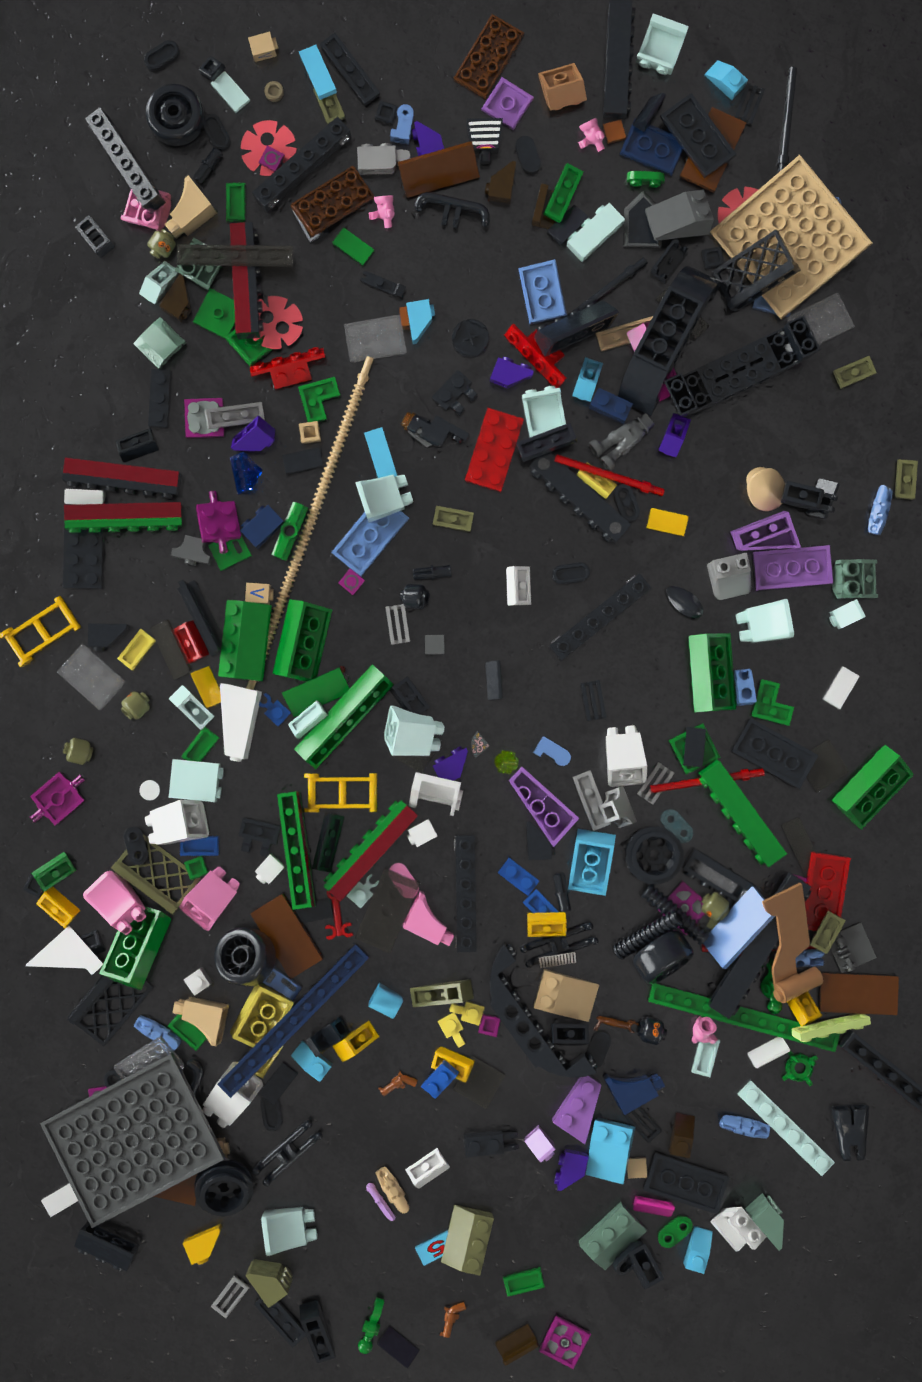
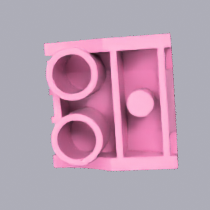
(137, 215)

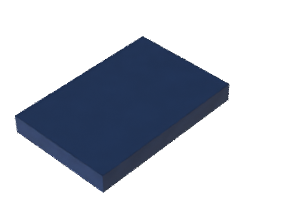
(652, 148)

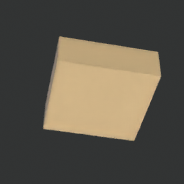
(637, 1168)

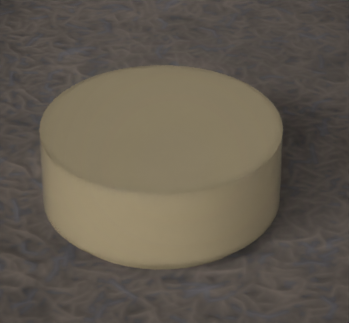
(274, 91)

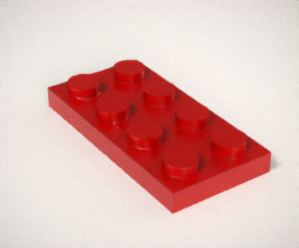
(494, 449)
(828, 883)

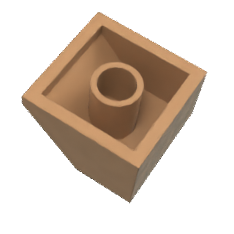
(562, 86)

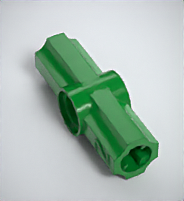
(294, 519)

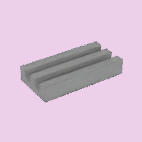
(395, 608)
(650, 777)
(240, 1283)

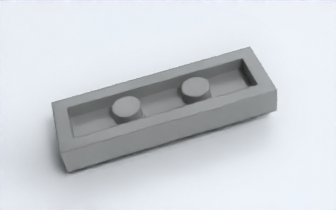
(233, 415)
(590, 799)

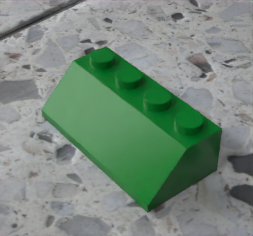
(244, 640)
(302, 641)
(712, 672)
(873, 786)
(134, 953)

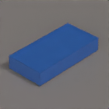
(200, 847)

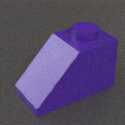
(674, 435)
(254, 436)

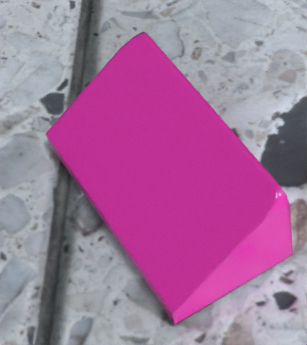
(653, 1206)

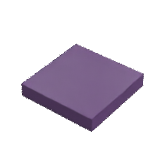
(507, 102)

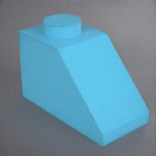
(727, 79)
(420, 317)
(587, 379)
(315, 1066)
(698, 1250)

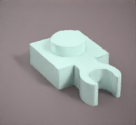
(361, 893)

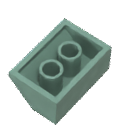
(768, 1218)
(612, 1236)

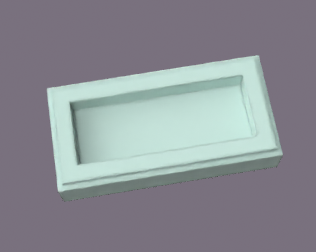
(230, 92)
(307, 719)
(705, 1058)

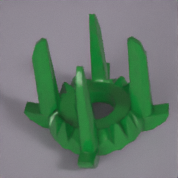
(800, 1058)

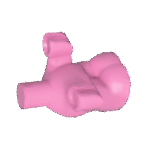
(593, 135)
(385, 210)
(704, 1030)

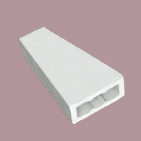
(238, 719)

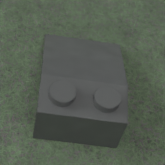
(680, 216)

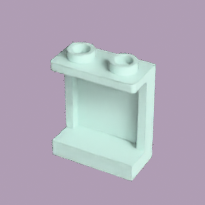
(662, 44)
(543, 410)
(195, 780)

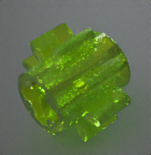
(506, 762)

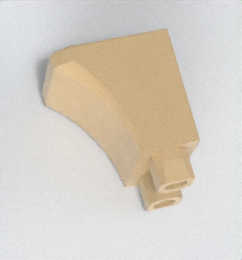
(190, 211)
(205, 1015)

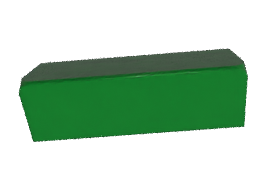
(53, 871)

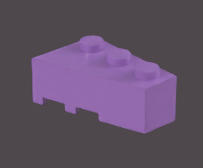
(768, 533)
(578, 1108)

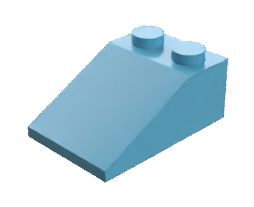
(591, 862)
(610, 1150)

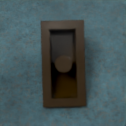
(501, 184)
(177, 300)
(682, 1135)

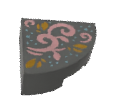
(478, 745)

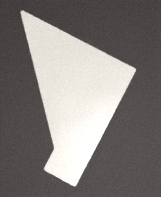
(67, 952)

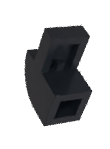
(327, 1036)

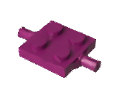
(218, 521)
(57, 798)

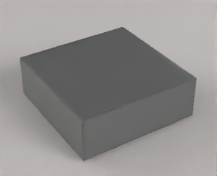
(434, 644)

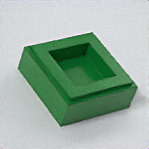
(196, 868)

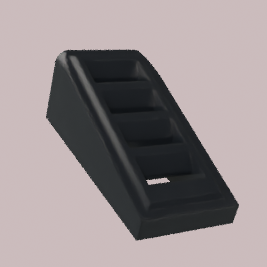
(100, 247)

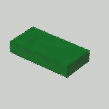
(235, 202)
(353, 246)
(201, 745)
(187, 1032)
(523, 1281)

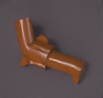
(398, 1082)
(450, 1318)

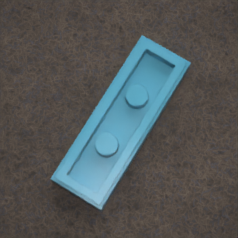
(317, 72)
(380, 453)

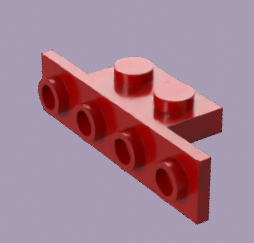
(532, 352)
(290, 369)

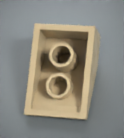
(565, 995)

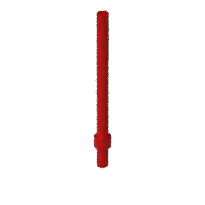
(644, 486)
(744, 774)

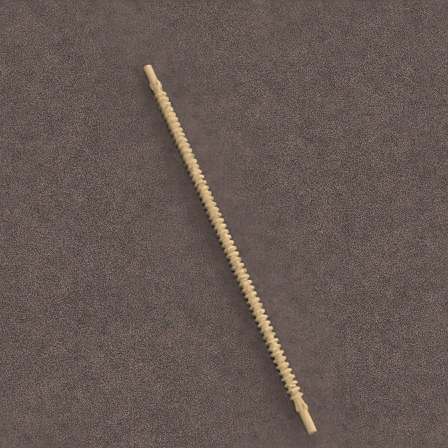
(362, 379)

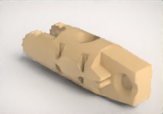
(392, 1189)

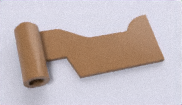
(793, 940)

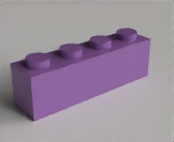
(545, 808)

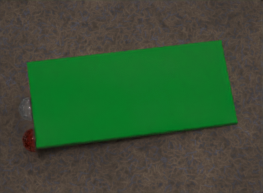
(321, 689)

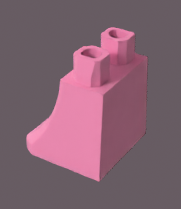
(209, 898)
(115, 901)
(425, 924)

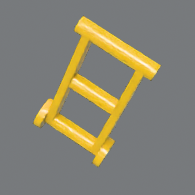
(10, 632)
(313, 807)

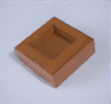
(614, 131)
(404, 318)

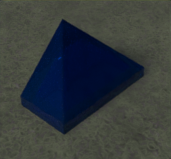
(245, 472)

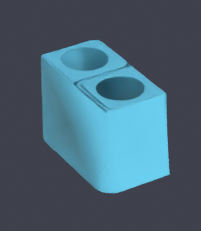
(385, 1001)

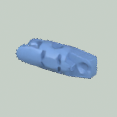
(880, 510)
(809, 958)
(153, 1030)
(745, 1126)

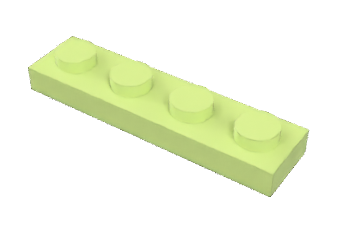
(836, 1025)

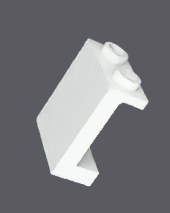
(436, 790)
(738, 1228)

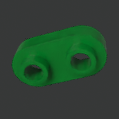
(637, 178)
(673, 1230)

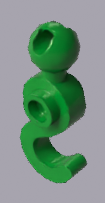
(767, 989)
(371, 1327)

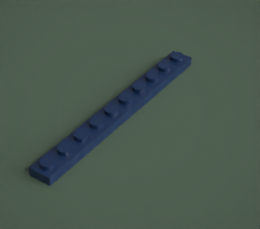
(292, 1021)

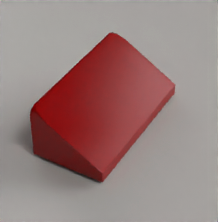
(191, 641)

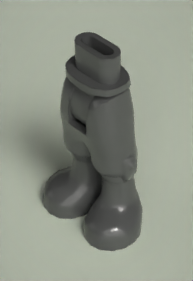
(624, 437)

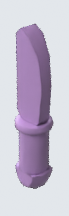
(379, 1200)

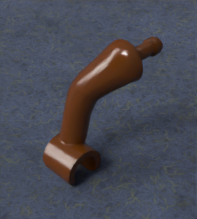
(615, 1023)

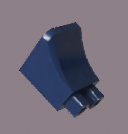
(633, 1092)

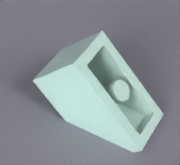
(158, 282)
(846, 614)
(191, 707)

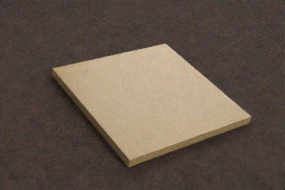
(811, 225)

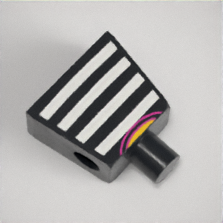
(485, 136)

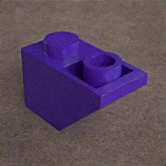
(428, 140)
(510, 374)
(451, 767)
(572, 1168)

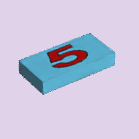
(432, 1248)

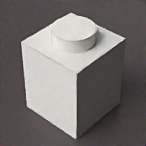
(421, 833)
(269, 869)
(198, 981)

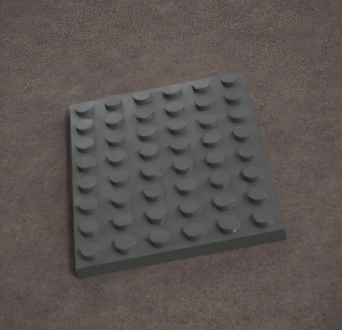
(132, 1140)

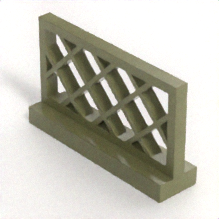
(147, 888)

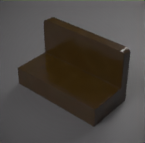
(543, 198)
(517, 1344)

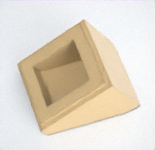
(309, 432)

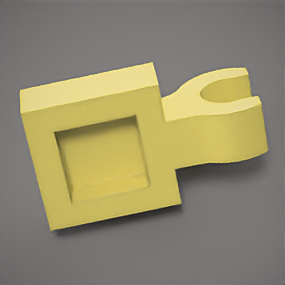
(470, 1012)
(451, 1026)

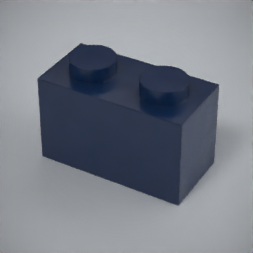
(610, 406)
(262, 526)

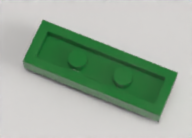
(563, 193)

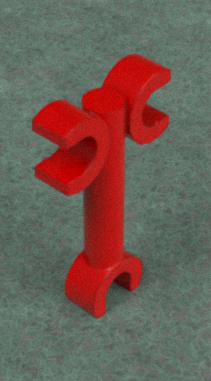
(338, 929)

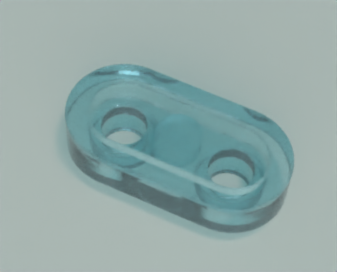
(677, 825)

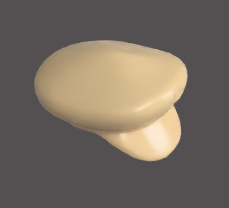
(765, 488)

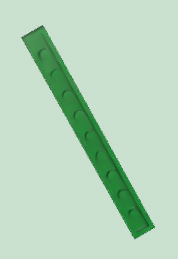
(744, 1017)

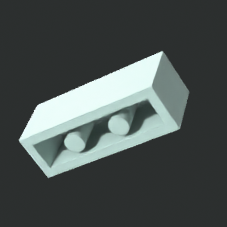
(595, 231)

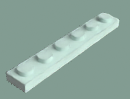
(786, 1128)

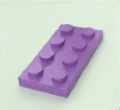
(792, 567)

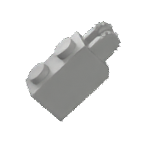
(379, 159)

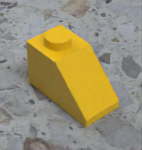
(355, 1041)
(201, 1245)

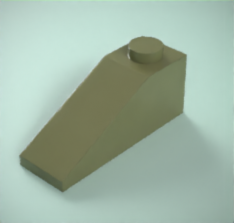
(442, 993)

